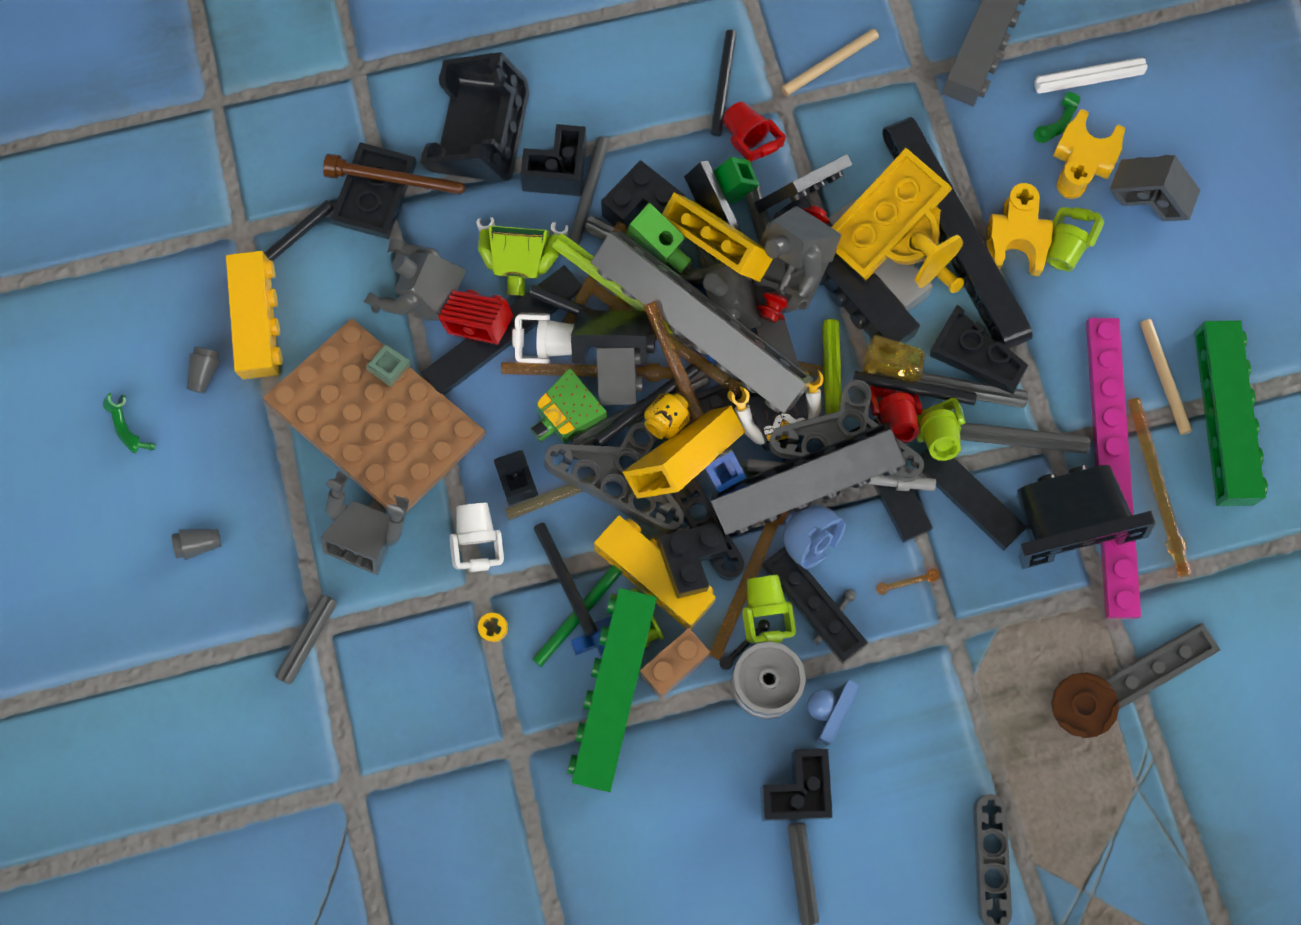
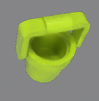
(1070, 241)
(941, 429)
(765, 599)

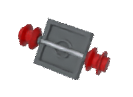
(784, 280)

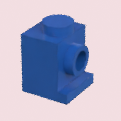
(725, 471)

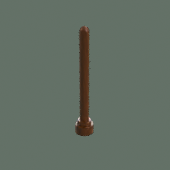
(336, 166)

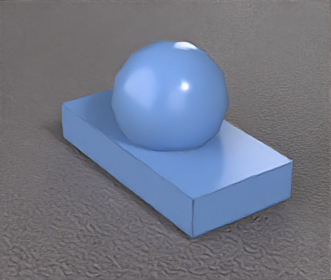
(828, 708)

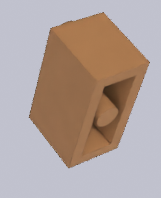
(674, 663)

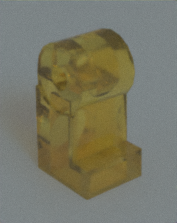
(893, 359)

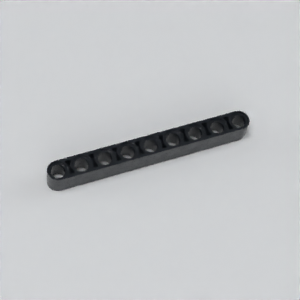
(973, 261)

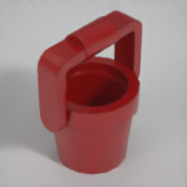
(750, 130)
(899, 410)

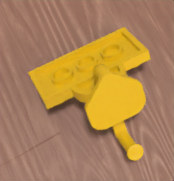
(895, 214)

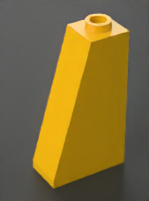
(685, 455)

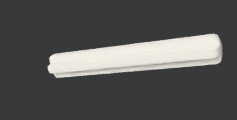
(1090, 75)

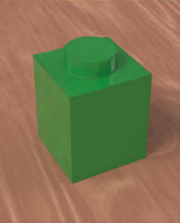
(736, 179)

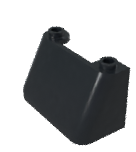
(481, 118)

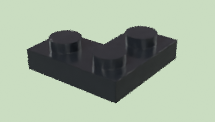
(683, 556)

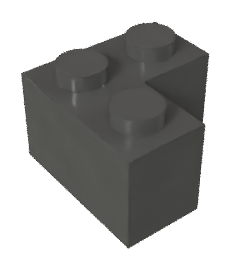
(1157, 183)
(617, 375)

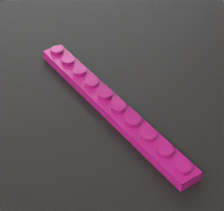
(1112, 449)

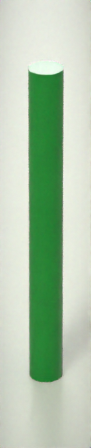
(572, 621)

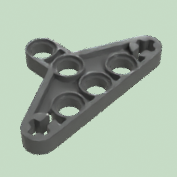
(829, 430)
(606, 469)

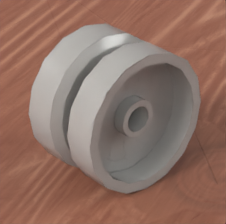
(787, 680)

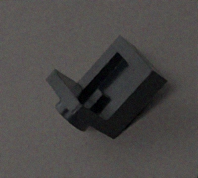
(515, 477)

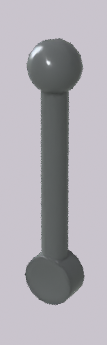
(849, 595)

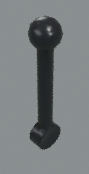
(726, 662)

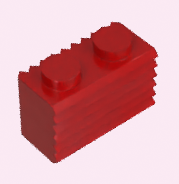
(476, 316)

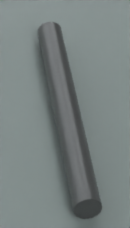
(589, 189)

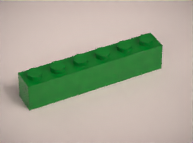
(1230, 414)
(614, 689)

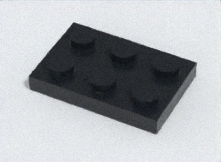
(370, 203)

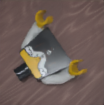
(761, 421)

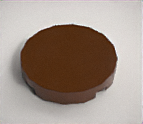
(1085, 705)

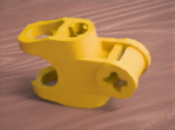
(1085, 156)
(1020, 229)

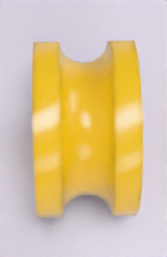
(484, 631)

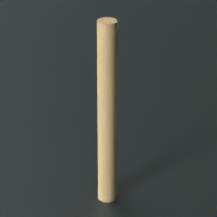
(829, 62)
(1165, 377)

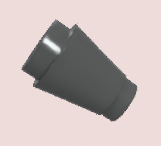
(201, 369)
(194, 542)

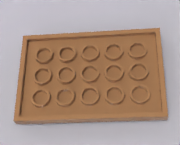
(377, 434)

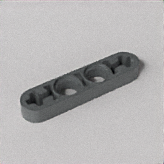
(986, 860)

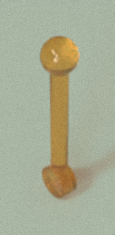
(932, 576)

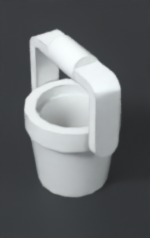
(552, 338)
(475, 527)

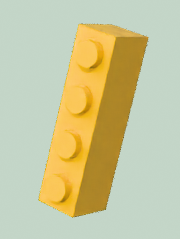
(717, 237)
(253, 315)
(645, 568)

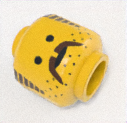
(667, 415)

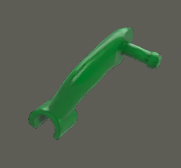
(1045, 133)
(123, 432)

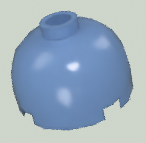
(810, 534)

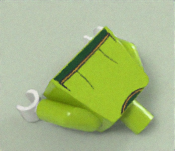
(517, 252)

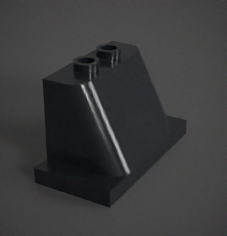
(1077, 513)

